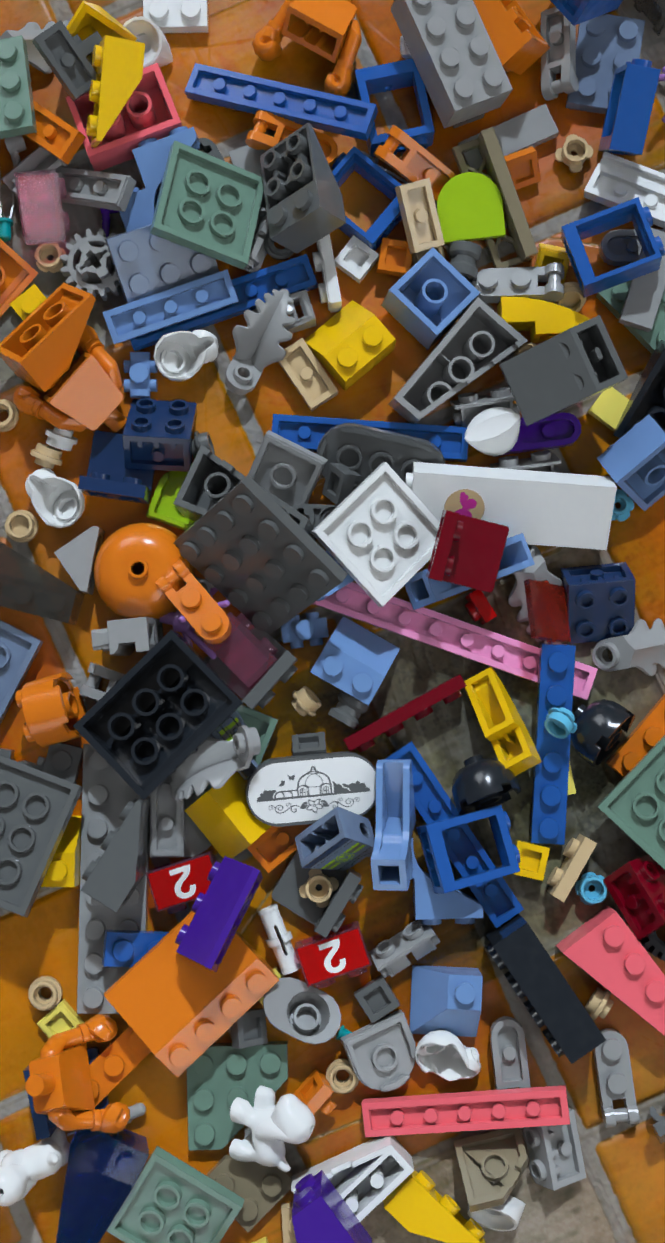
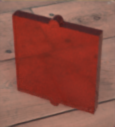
(547, 611)

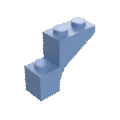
(151, 161)
(426, 591)
(394, 825)
(434, 907)

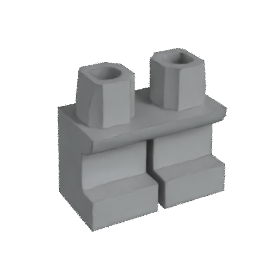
(125, 634)

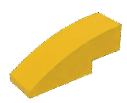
(538, 316)
(501, 722)

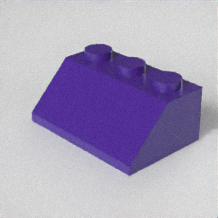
(218, 912)

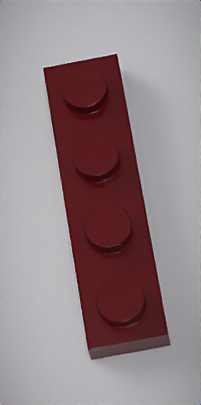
(418, 707)

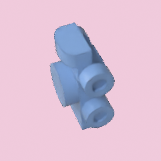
(139, 370)
(311, 629)

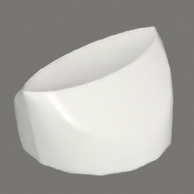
(156, 45)
(494, 430)
(501, 1217)

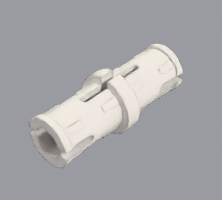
(287, 961)

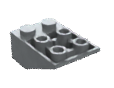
(300, 191)
(563, 370)
(123, 864)

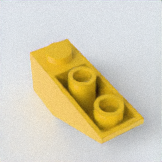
(118, 74)
(430, 1214)

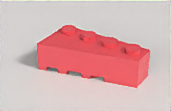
(619, 963)

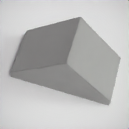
(79, 557)

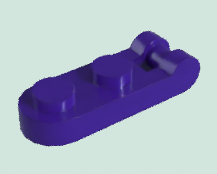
(549, 433)

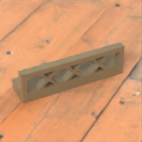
(514, 215)

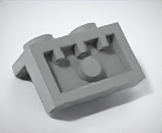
(555, 1154)

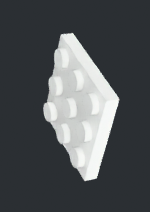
(380, 534)

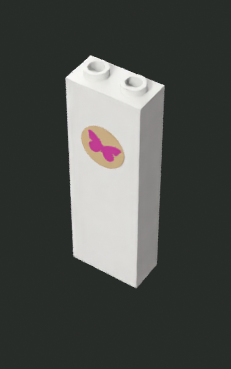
(540, 504)

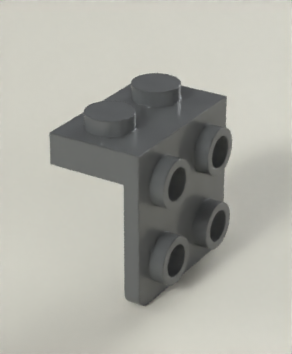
(262, 691)
(326, 918)

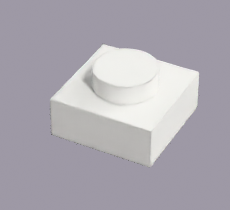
(356, 259)

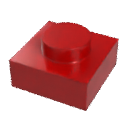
(479, 607)

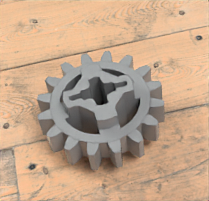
(84, 273)

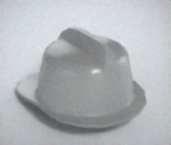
(302, 1011)

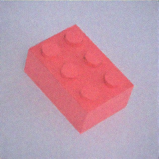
(144, 116)

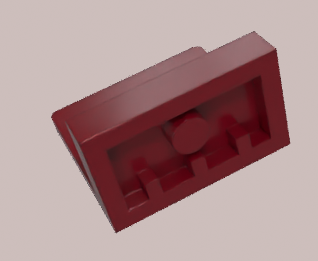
(467, 551)
(640, 894)

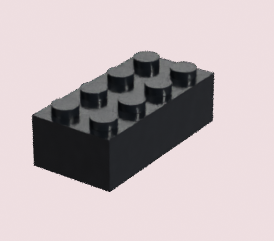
(548, 993)

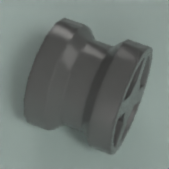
(348, 710)

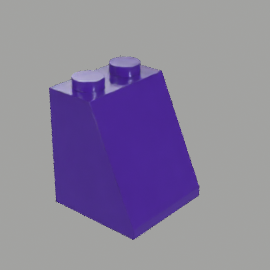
(323, 1215)

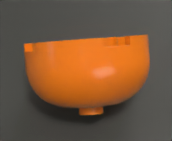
(131, 547)

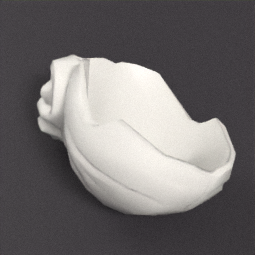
(183, 353)
(55, 498)
(447, 1056)

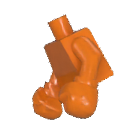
(323, 28)
(84, 395)
(63, 1082)

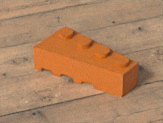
(512, 34)

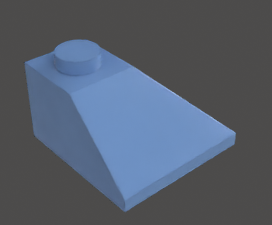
(445, 1000)

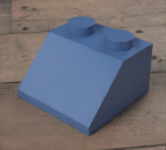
(430, 298)
(638, 462)
(355, 660)

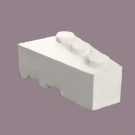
(365, 1173)

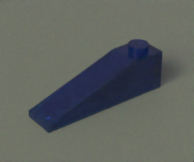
(98, 1181)

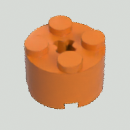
(50, 709)

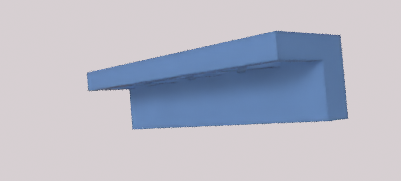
(170, 307)

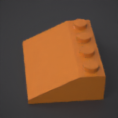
(184, 1005)

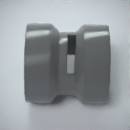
(464, 258)

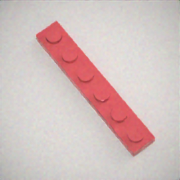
(466, 1111)

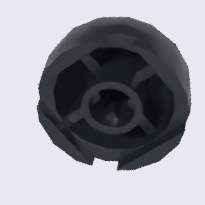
(599, 729)
(482, 784)

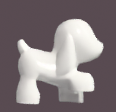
(270, 1127)
(26, 1166)

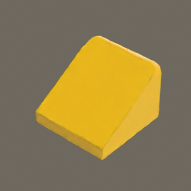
(550, 254)

